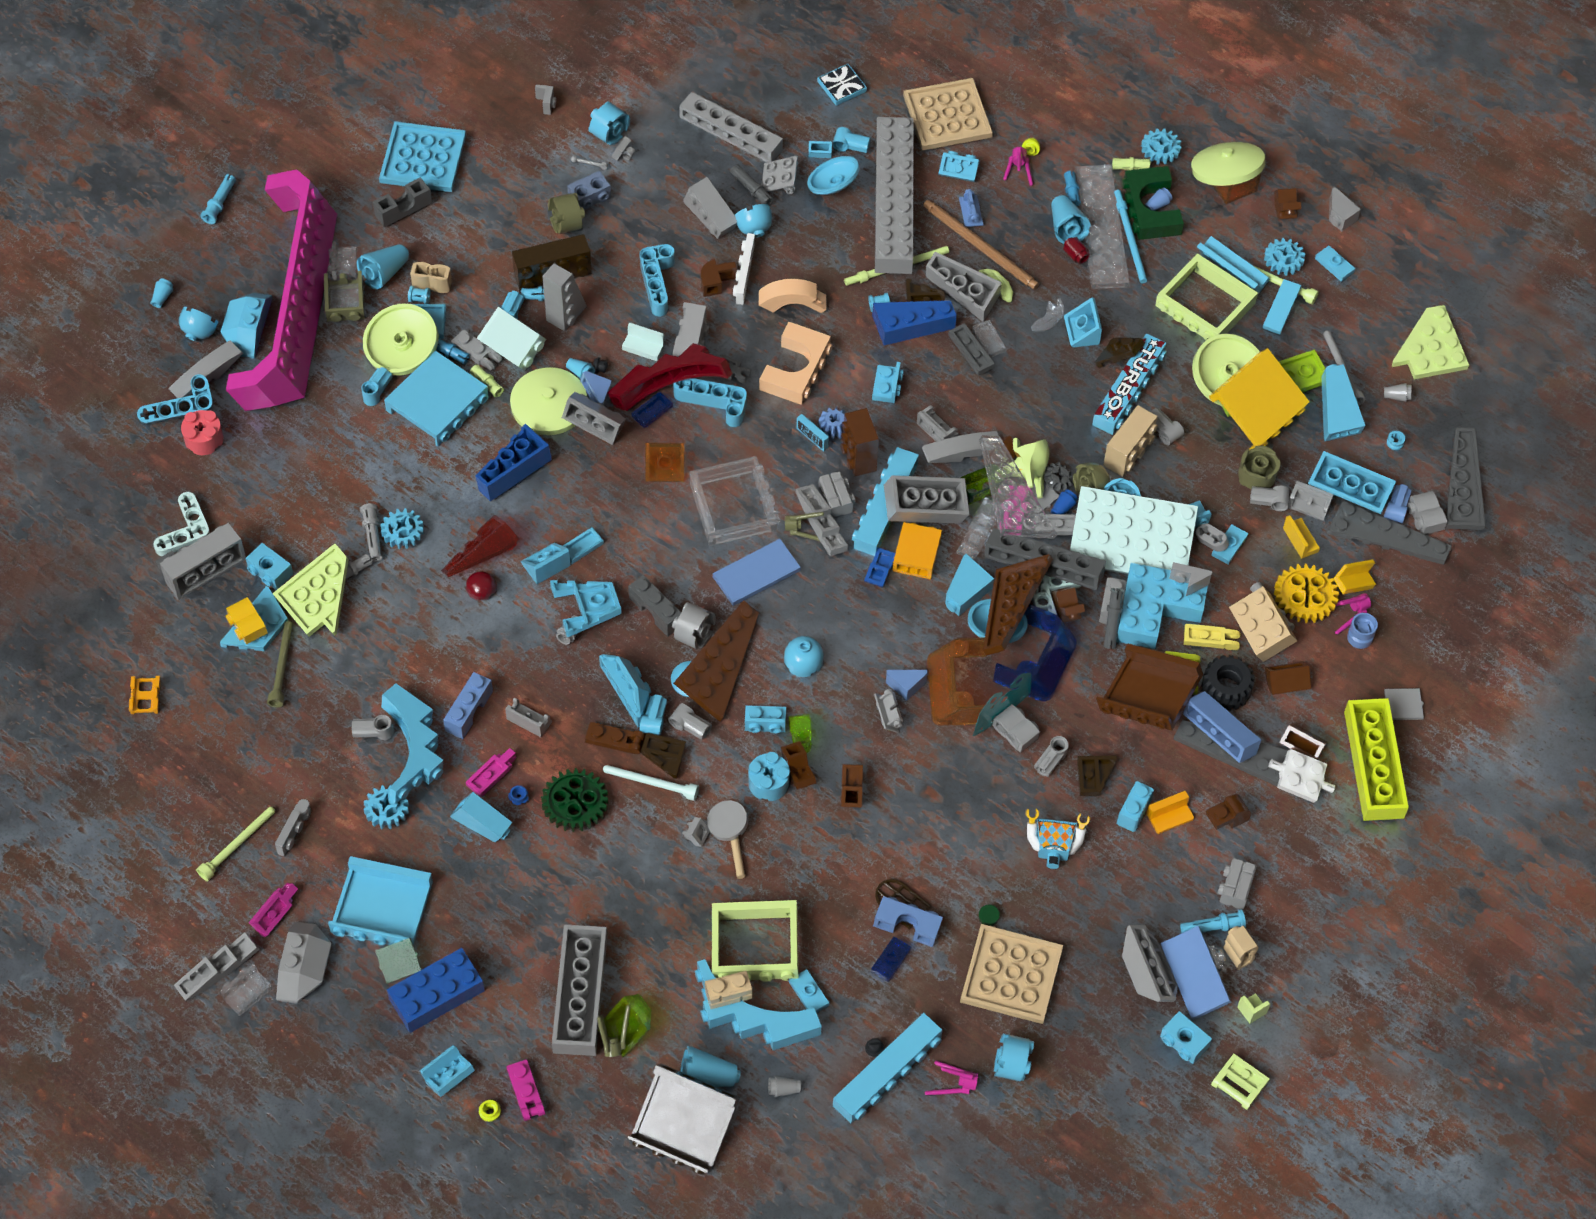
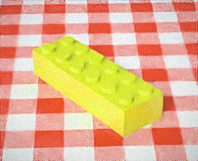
(1376, 759)

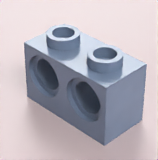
(591, 190)

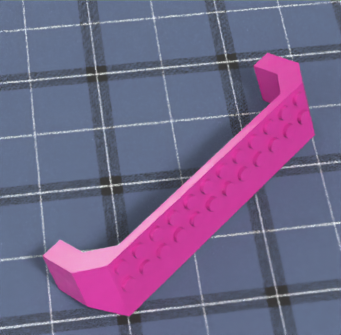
(285, 371)

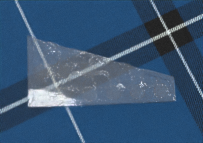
(1013, 500)

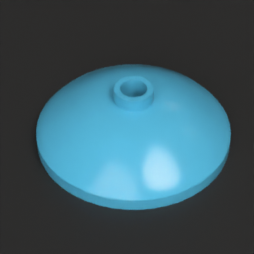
(833, 175)
(979, 616)

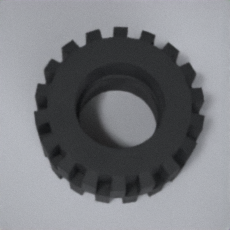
(1232, 669)

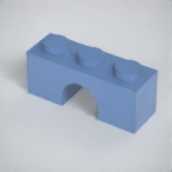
(460, 715)
(893, 912)

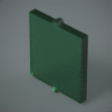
(398, 960)

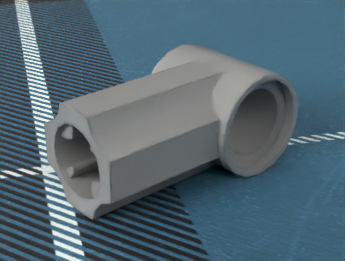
(1167, 430)
(1276, 498)
(685, 719)
(371, 727)
(1051, 757)

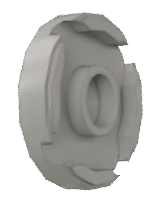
(727, 820)

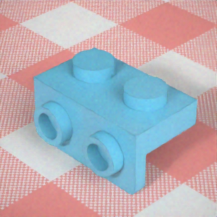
(446, 1071)

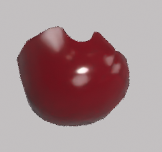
(481, 586)

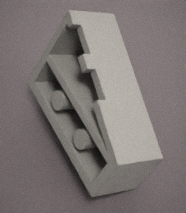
(710, 208)
(692, 328)

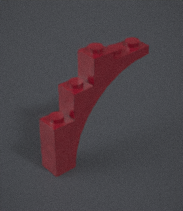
(644, 380)

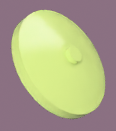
(1228, 163)
(400, 338)
(1219, 360)
(541, 399)

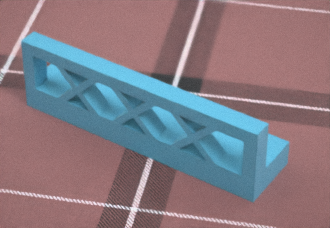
(1233, 264)

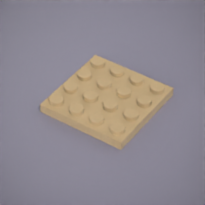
(947, 114)
(1011, 974)

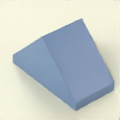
(595, 386)
(906, 682)

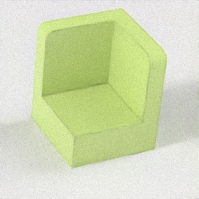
(1252, 1007)

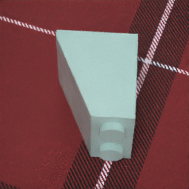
(511, 338)

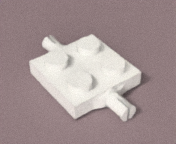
(1301, 775)

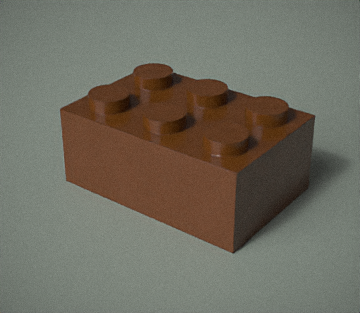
(860, 442)

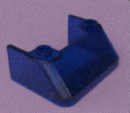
(1052, 662)

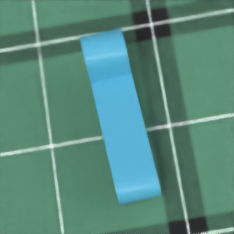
(652, 261)
(689, 390)
(174, 404)

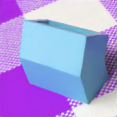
(820, 149)

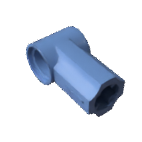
(1397, 507)

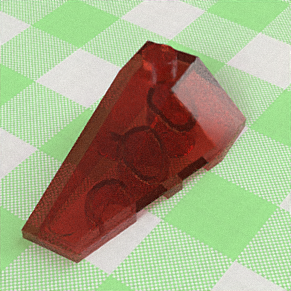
(492, 540)

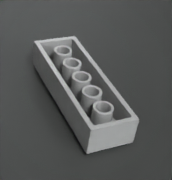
(579, 990)

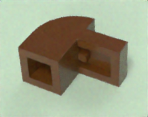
(1286, 203)
(713, 274)
(1067, 604)
(797, 761)
(851, 785)
(1231, 812)

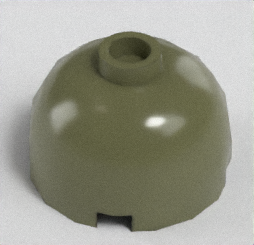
(1090, 475)

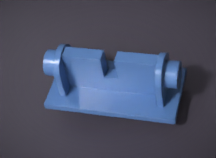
(970, 209)

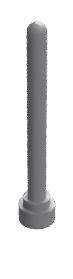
(1339, 361)

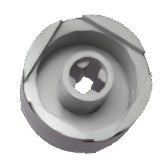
(693, 625)

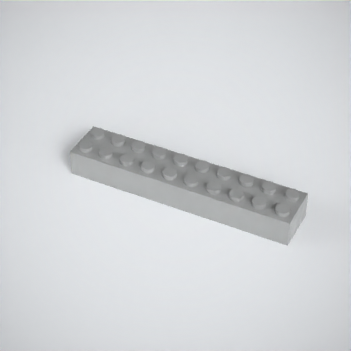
(894, 195)

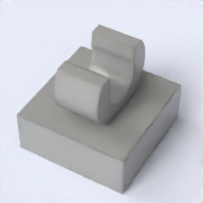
(624, 150)
(697, 831)

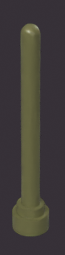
(276, 697)

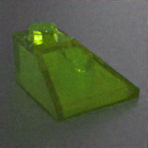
(638, 1022)

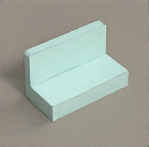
(644, 342)

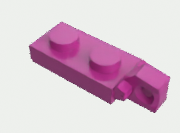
(491, 772)
(273, 909)

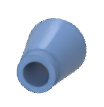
(1159, 199)

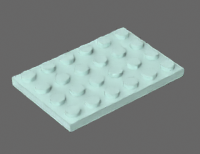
(1132, 530)

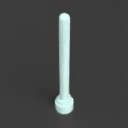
(689, 791)

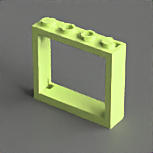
(1219, 278)
(756, 910)

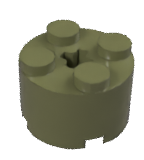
(566, 213)
(1258, 467)

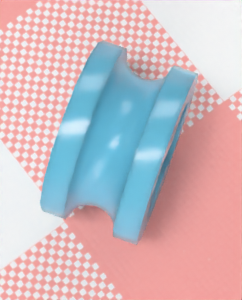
(1394, 445)

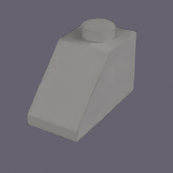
(1342, 210)

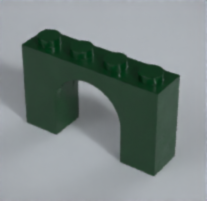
(1146, 222)

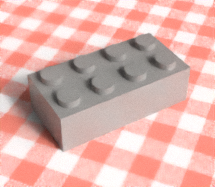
(926, 499)
(203, 561)

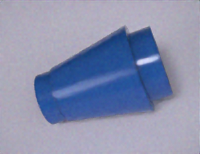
(1064, 502)

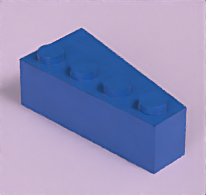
(912, 319)
(513, 463)

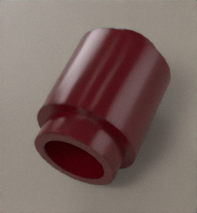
(1076, 250)

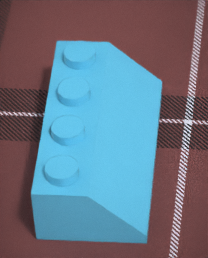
(1352, 482)

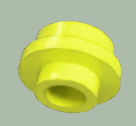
(1034, 144)
(489, 1104)

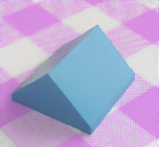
(1084, 324)
(547, 562)

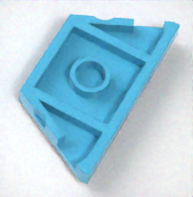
(273, 618)

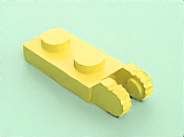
(1211, 637)

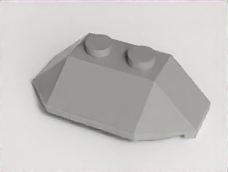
(302, 962)
(1148, 965)

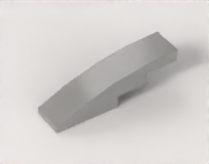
(210, 366)
(955, 448)
(824, 526)
(215, 968)

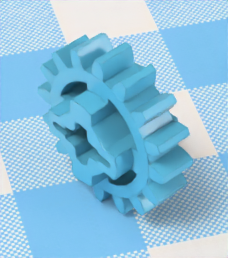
(1161, 146)
(1284, 256)
(402, 528)
(392, 812)

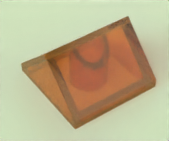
(1234, 192)
(664, 462)

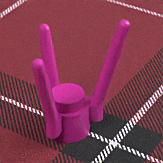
(1019, 158)
(1357, 603)
(967, 1080)

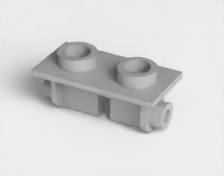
(890, 717)

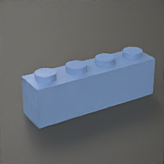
(1222, 727)

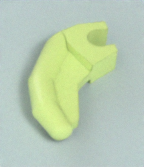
(1006, 290)

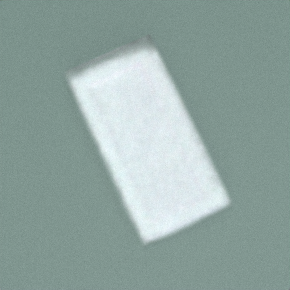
(989, 338)

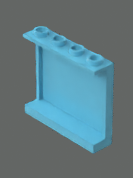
(437, 397)
(381, 902)

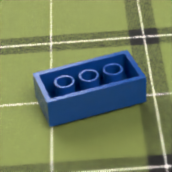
(435, 990)

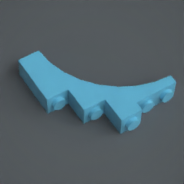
(414, 719)
(778, 1028)

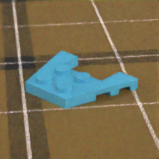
(595, 600)

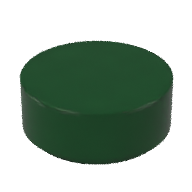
(989, 915)

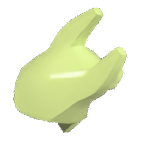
(1032, 463)

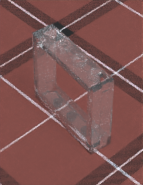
(725, 471)

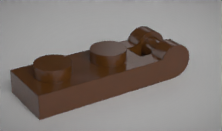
(614, 738)

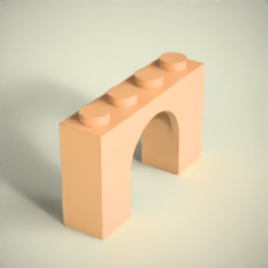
(796, 385)

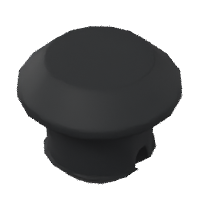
(600, 365)
(874, 1047)

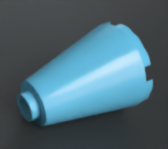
(1068, 220)
(382, 264)
(709, 1068)

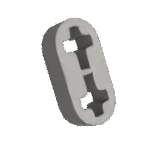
(1209, 540)

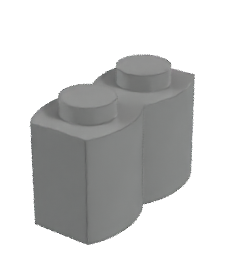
(1427, 513)
(1016, 728)

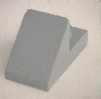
(1196, 577)

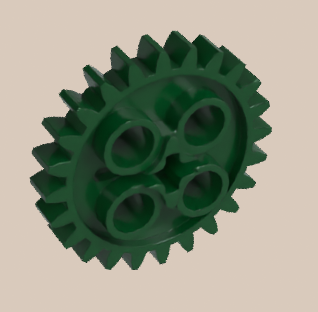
(561, 811)

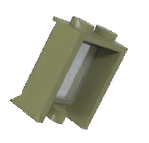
(344, 298)

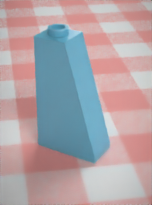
(1340, 406)

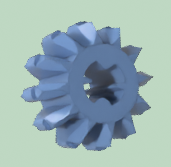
(831, 422)

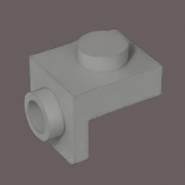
(546, 94)

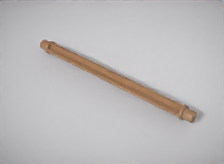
(983, 246)

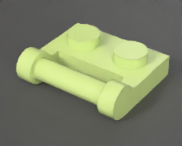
(1244, 1076)

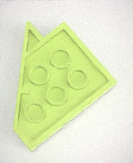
(1432, 346)
(316, 592)

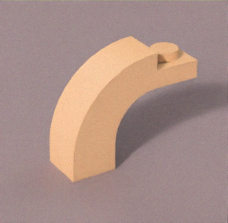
(791, 292)

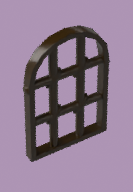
(897, 892)

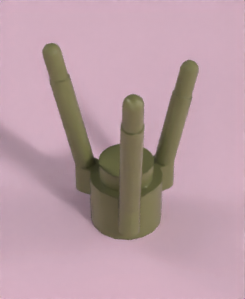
(794, 522)
(612, 1046)

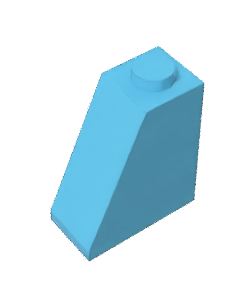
(968, 586)
(481, 818)

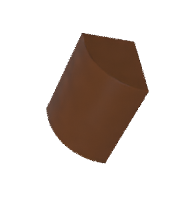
(1288, 678)
(1303, 741)

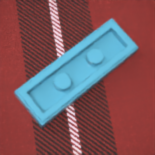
(1281, 306)

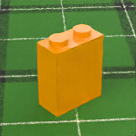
(917, 550)

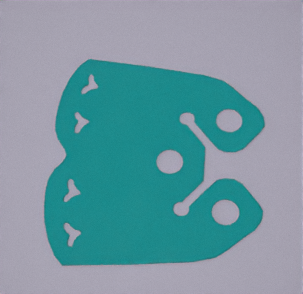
(1014, 697)

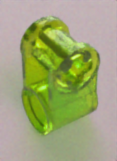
(801, 730)

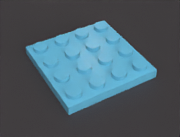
(423, 153)

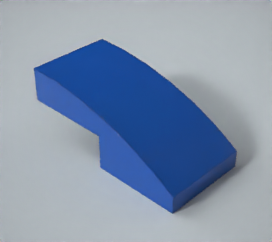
(880, 567)

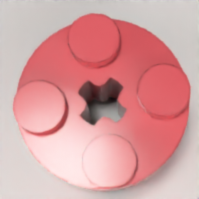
(202, 432)

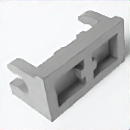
(934, 425)
(1310, 500)
(527, 718)

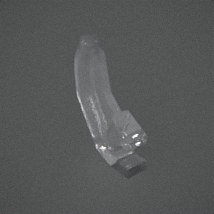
(1051, 318)

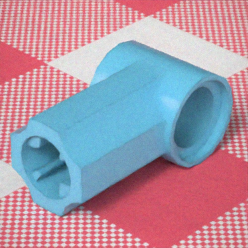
(845, 139)
(513, 303)
(375, 386)
(653, 719)

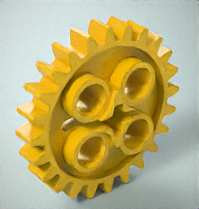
(1325, 593)

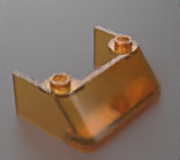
(947, 704)

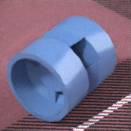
(1362, 630)

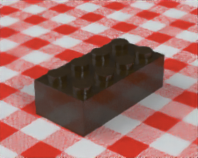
(534, 261)

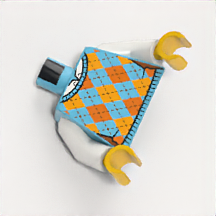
(1055, 838)

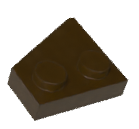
(922, 293)
(1119, 349)
(664, 752)
(1094, 773)

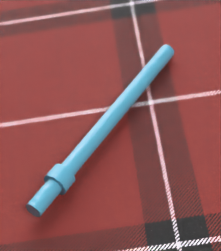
(1122, 209)

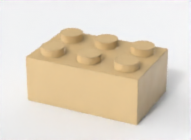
(1130, 441)
(1263, 624)

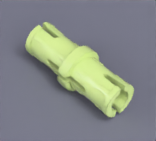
(1130, 163)
(487, 379)

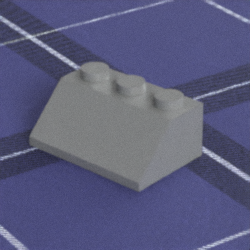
(593, 417)

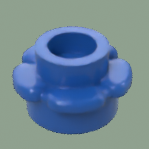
(518, 790)

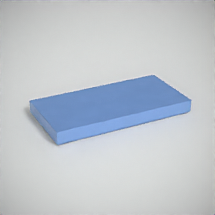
(756, 572)
(1195, 973)

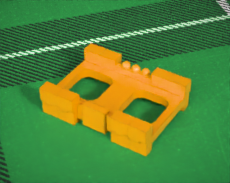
(137, 695)

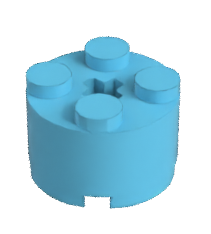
(609, 123)
(769, 776)
(1012, 1057)

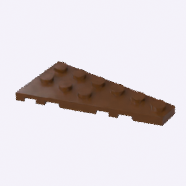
(1010, 597)
(715, 668)

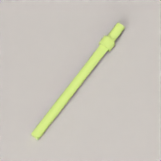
(863, 276)

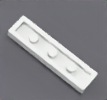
(743, 274)

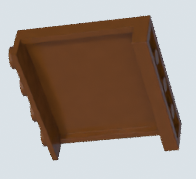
(1151, 687)

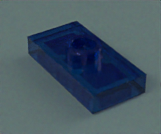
(652, 409)
(891, 959)

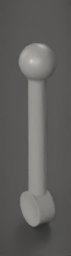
(603, 165)

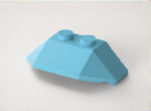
(246, 321)
(627, 684)

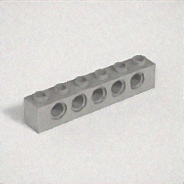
(731, 127)

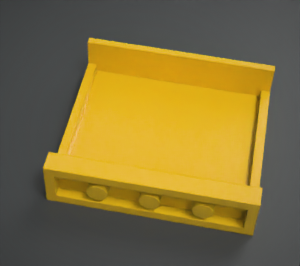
(1261, 398)

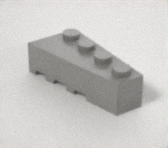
(965, 285)
(561, 297)

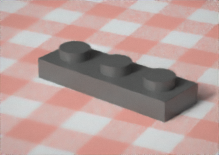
(971, 349)

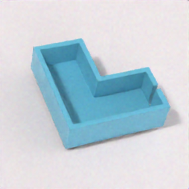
(1148, 598)

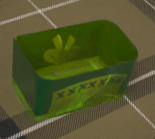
(970, 482)

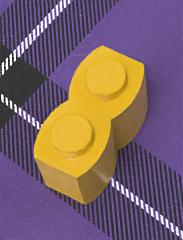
(246, 620)

